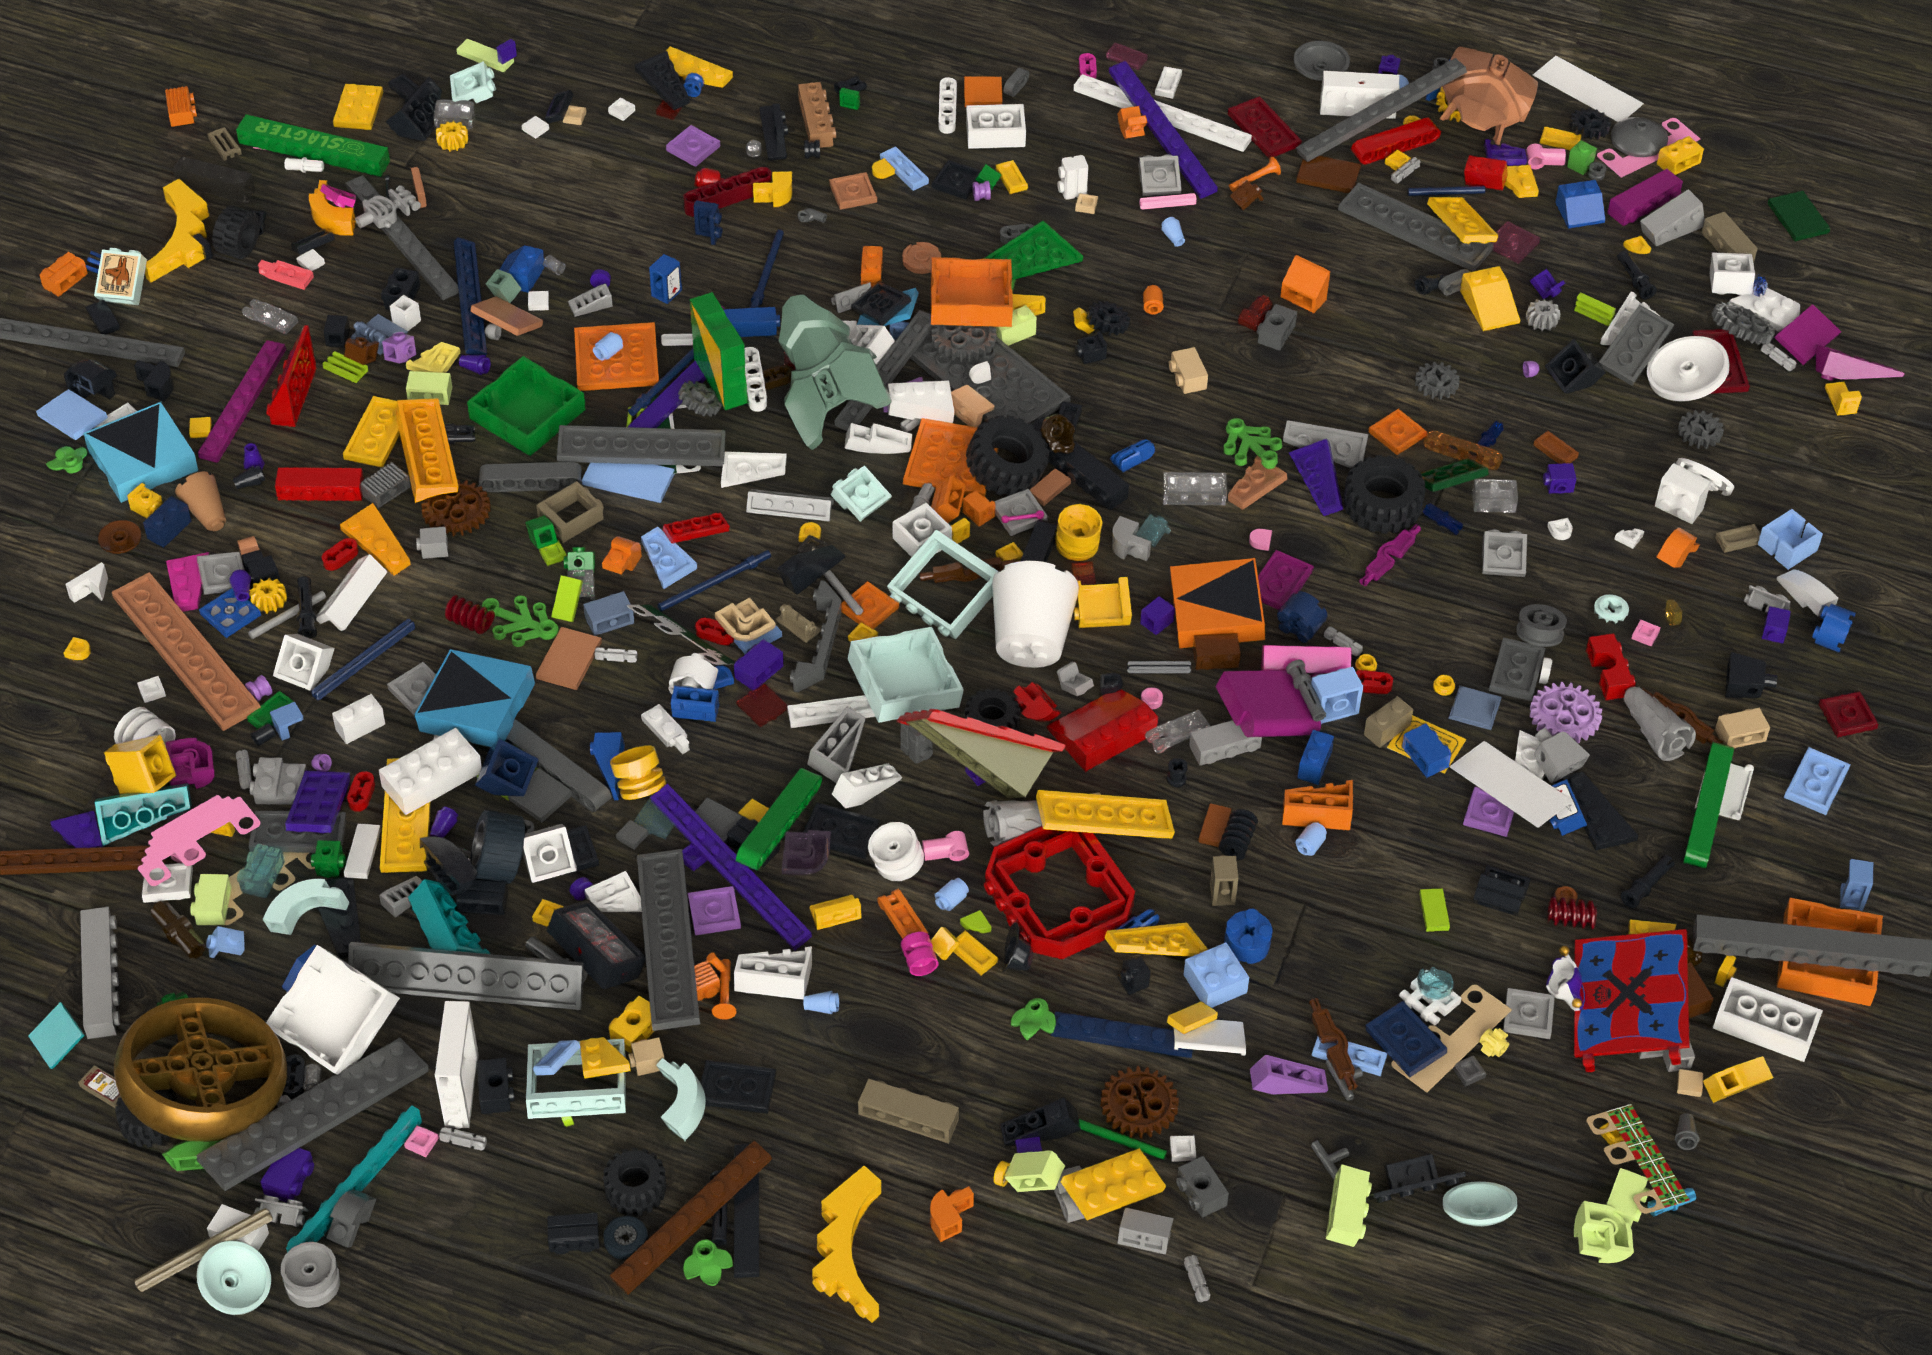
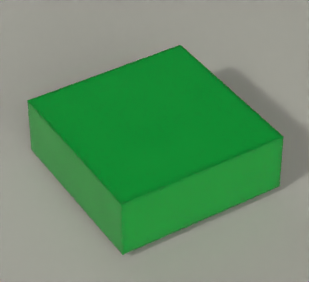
(849, 98)
(988, 174)

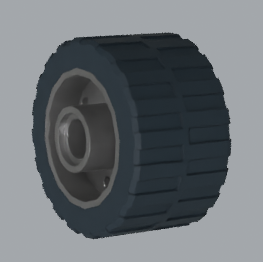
(498, 846)

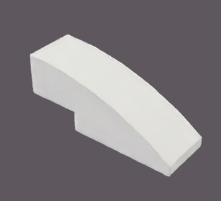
(877, 439)
(1807, 590)

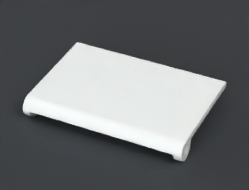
(1735, 791)
(1213, 1036)

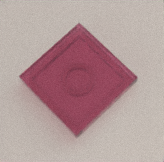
(1514, 242)

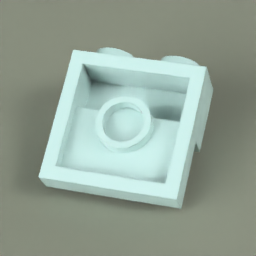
(473, 83)
(860, 493)

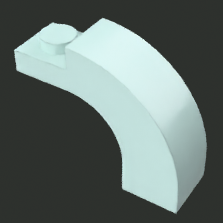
(297, 900)
(690, 1101)

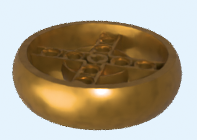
(200, 1069)

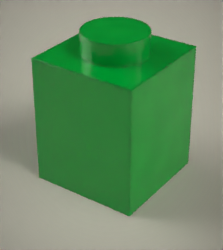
(541, 532)

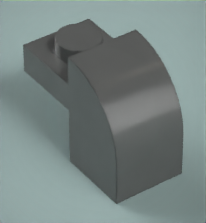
(349, 1212)

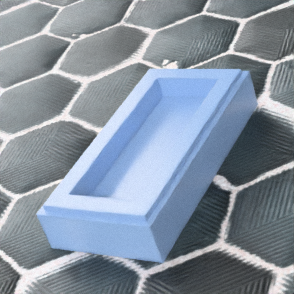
(556, 1057)

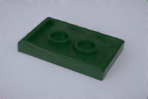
(1798, 216)
(1453, 474)

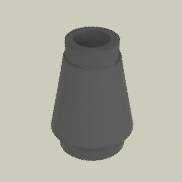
(1686, 1133)

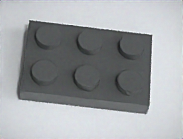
(1517, 669)

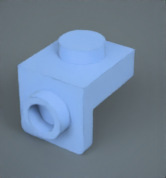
(225, 941)

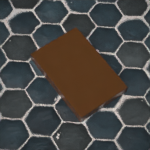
(1329, 174)

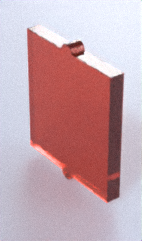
(762, 705)

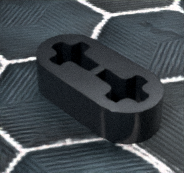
(298, 1076)

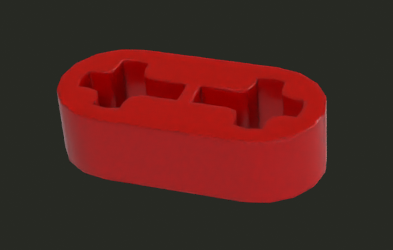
(340, 554)
(713, 632)
(1372, 681)
(365, 791)

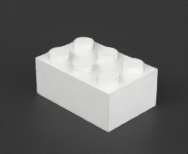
(995, 126)

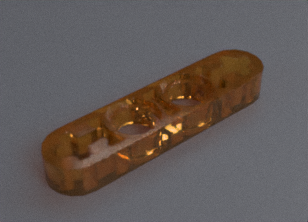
(1463, 448)

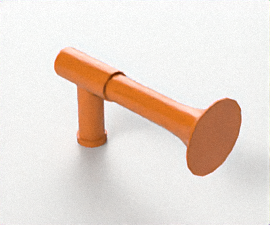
(1272, 167)
(724, 1009)

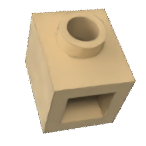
(646, 1056)

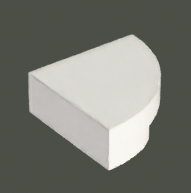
(1630, 537)

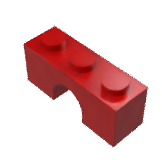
(1607, 652)

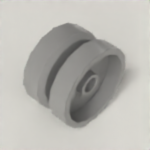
(310, 1274)

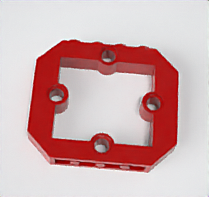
(1030, 852)

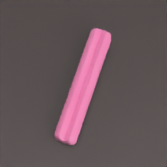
(1167, 201)

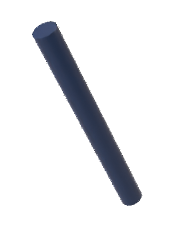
(1446, 190)

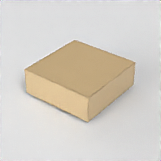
(575, 115)
(1086, 203)
(1690, 1083)

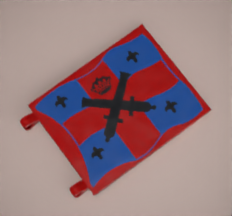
(1632, 995)

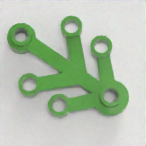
(1237, 428)
(546, 629)

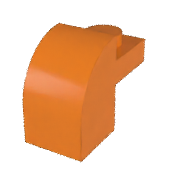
(1131, 122)
(1678, 547)
(622, 556)
(945, 1212)

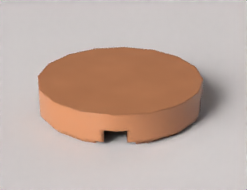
(919, 257)

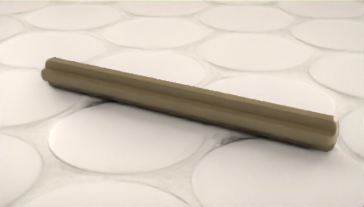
(196, 1253)

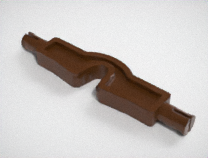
(956, 571)
(1703, 732)
(1330, 1033)

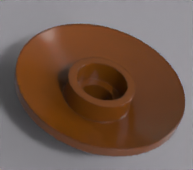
(119, 536)

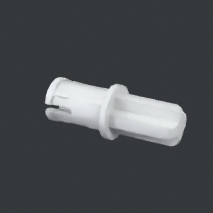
(304, 165)

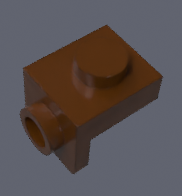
(1246, 194)

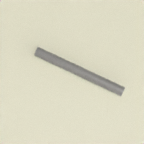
(843, 592)
(283, 617)

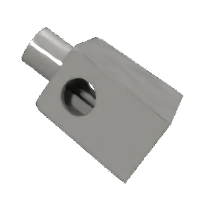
(1559, 754)

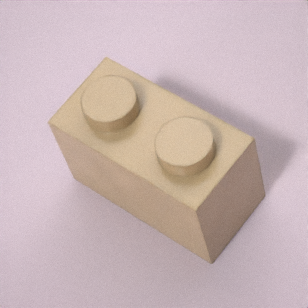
(1188, 370)
(1742, 728)

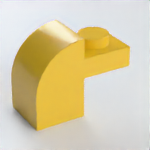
(777, 192)

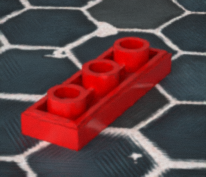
(696, 527)

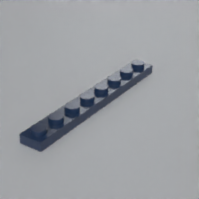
(469, 294)

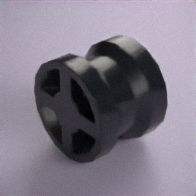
(812, 149)

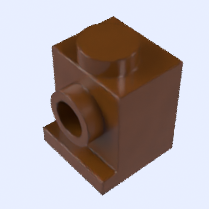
(361, 350)

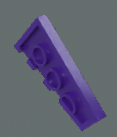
(1319, 474)

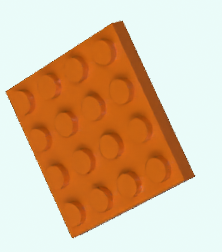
(630, 367)
(941, 453)

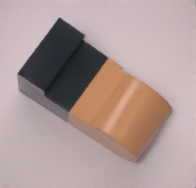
(249, 550)

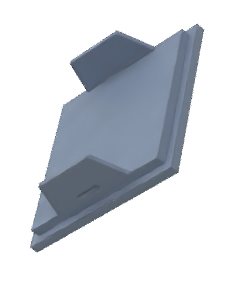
(1475, 707)

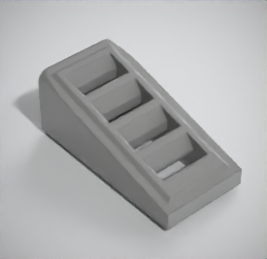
(597, 299)
(387, 897)

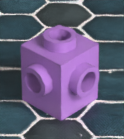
(399, 347)

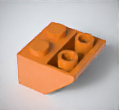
(1306, 284)

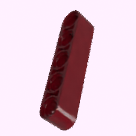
(727, 190)

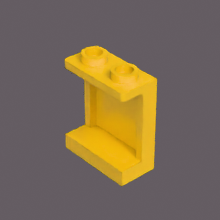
(1103, 604)

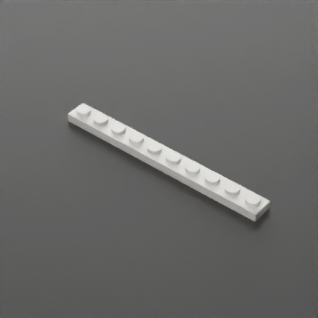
(1178, 118)

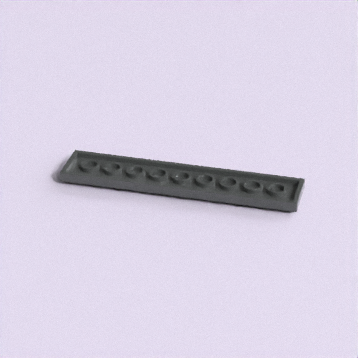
(668, 940)
(471, 975)
(312, 1114)

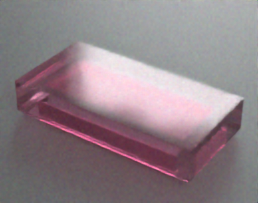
(1122, 53)

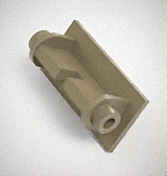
(797, 623)

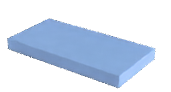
(633, 480)

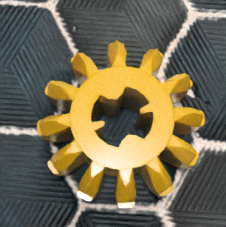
(452, 136)
(268, 595)

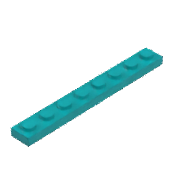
(360, 1175)

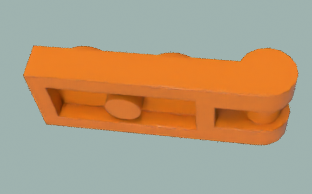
(901, 913)

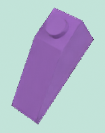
(1286, 1077)

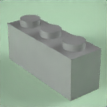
(1221, 742)

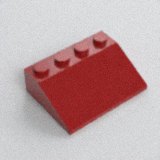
(293, 382)
(1104, 728)

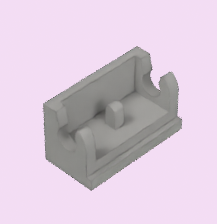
(1145, 1231)

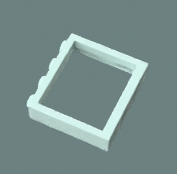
(917, 563)
(572, 1102)

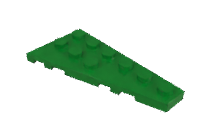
(1037, 252)

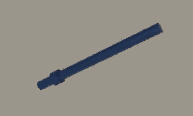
(757, 297)
(645, 399)
(749, 563)

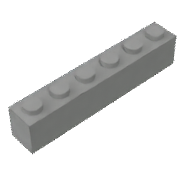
(98, 972)

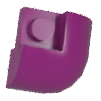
(191, 762)

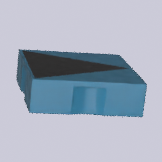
(475, 697)

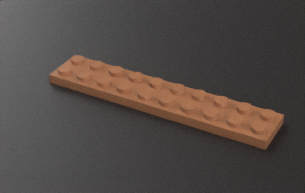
(186, 651)

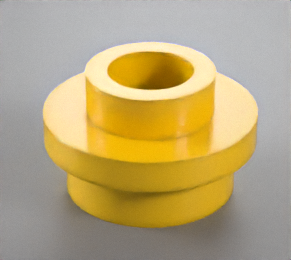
(1366, 662)
(1444, 685)

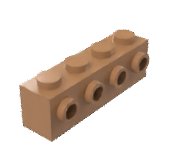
(815, 113)

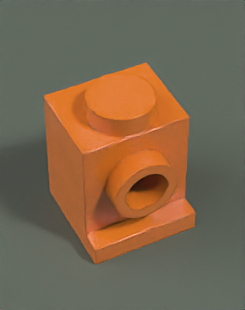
(978, 508)

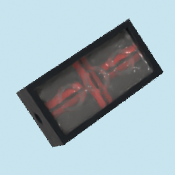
(597, 943)

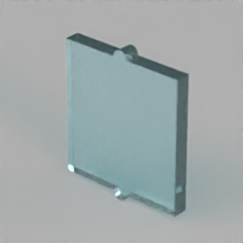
(654, 820)

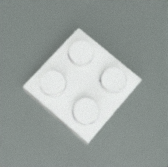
(175, 887)

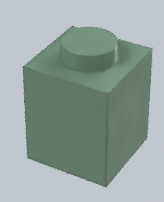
(503, 285)

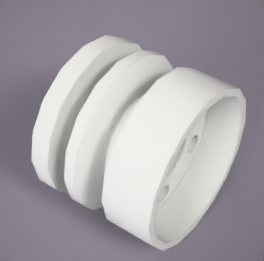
(141, 724)

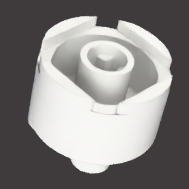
(693, 672)

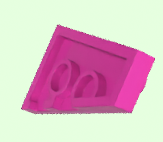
(185, 581)

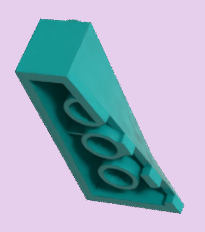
(131, 812)
(440, 921)

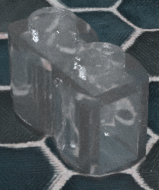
(460, 111)

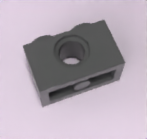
(1277, 327)
(1200, 1173)

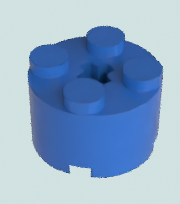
(1834, 627)
(1249, 936)

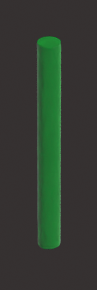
(1122, 1139)

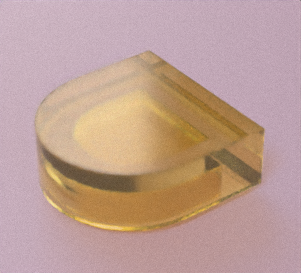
(1673, 613)

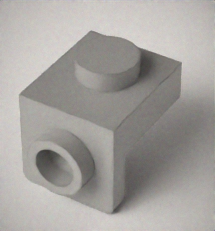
(1072, 680)

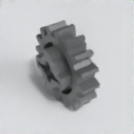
(1437, 380)
(699, 398)
(1700, 429)

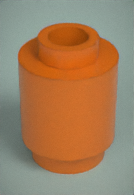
(1153, 299)

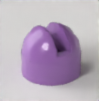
(1530, 368)
(323, 759)

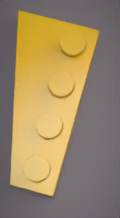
(687, 63)
(1160, 940)

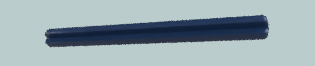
(362, 659)

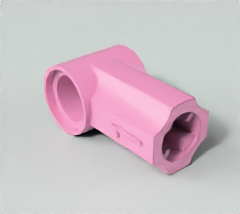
(1539, 156)
(952, 846)

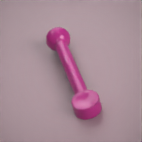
(1039, 515)

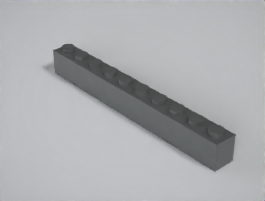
(1812, 945)

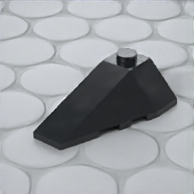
(416, 114)

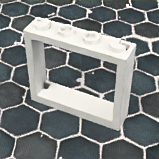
(458, 1062)

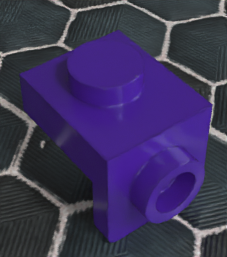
(1546, 284)

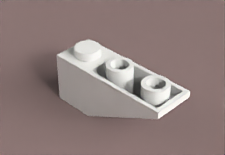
(863, 784)

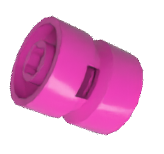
(919, 953)

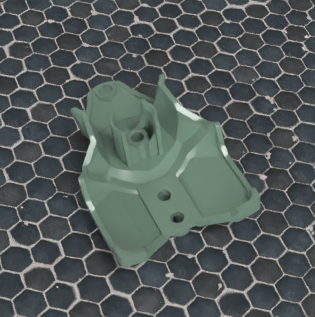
(820, 350)

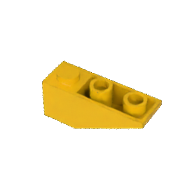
(1737, 1079)

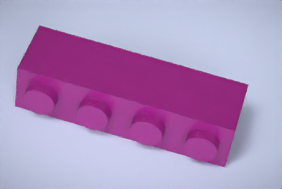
(1645, 197)

